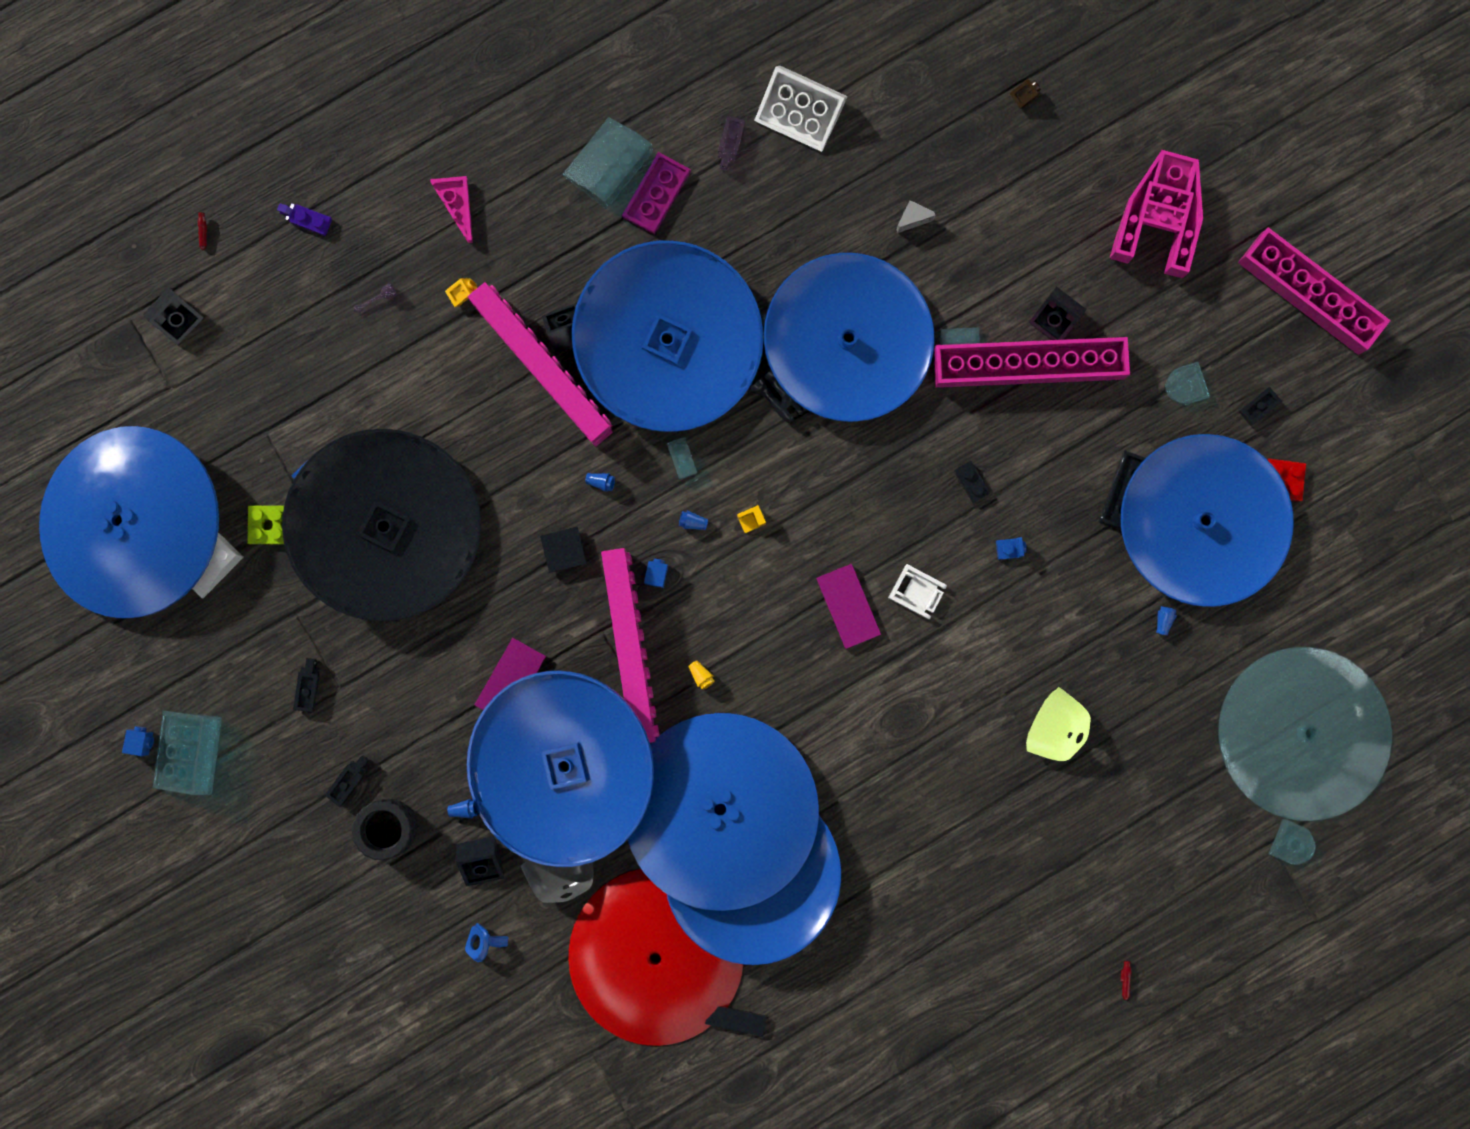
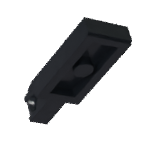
(307, 687)
(347, 781)

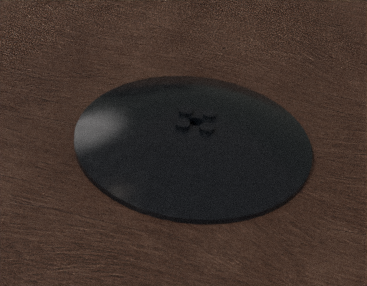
(370, 480)

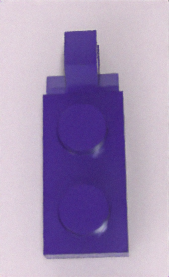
(306, 218)

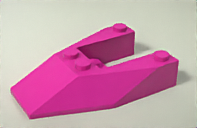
(1169, 201)

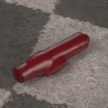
(202, 230)
(1126, 980)

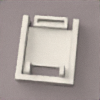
(920, 593)

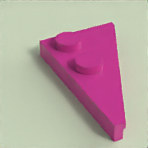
(455, 196)

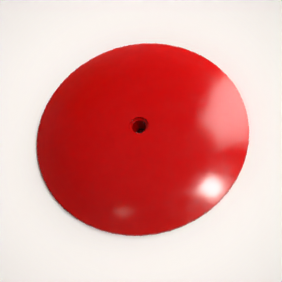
(621, 983)

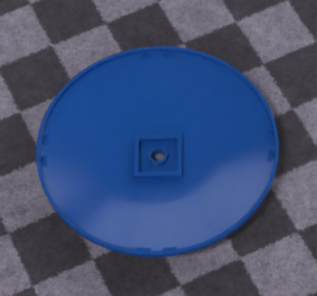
(678, 293)
(164, 529)
(519, 778)
(767, 819)

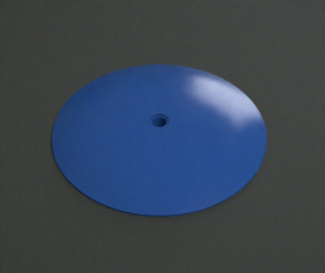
(852, 298)
(1244, 511)
(778, 924)

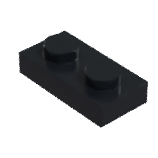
(1260, 406)
(971, 482)

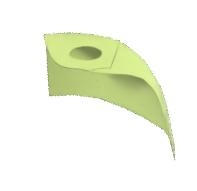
(1053, 723)

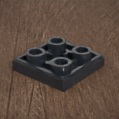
(563, 549)

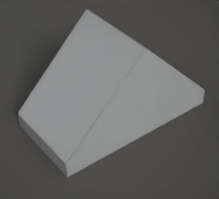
(914, 216)

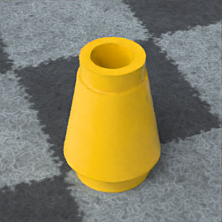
(701, 675)

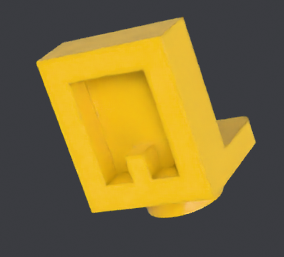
(460, 290)

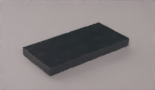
(1112, 508)

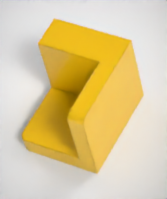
(751, 519)

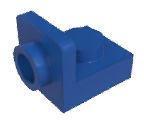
(1010, 548)

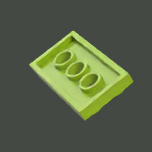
(256, 518)

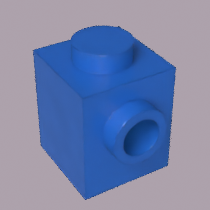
(138, 741)

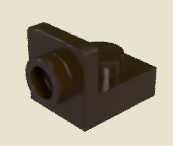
(1025, 93)

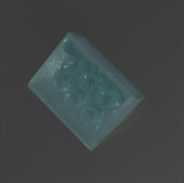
(608, 162)
(187, 753)

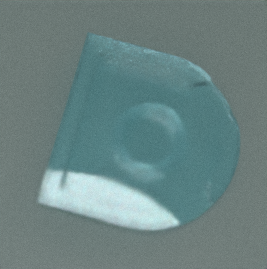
(1187, 384)
(1293, 843)

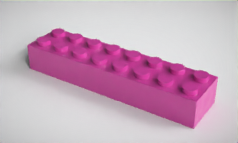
(1314, 291)

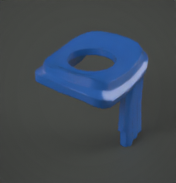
(485, 941)

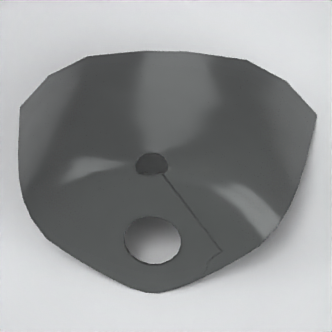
(548, 881)

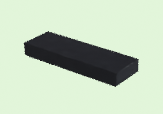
(738, 1020)

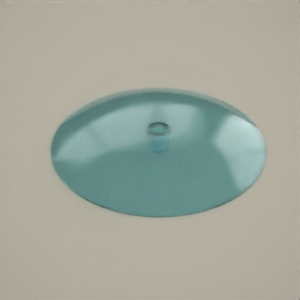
(1267, 725)

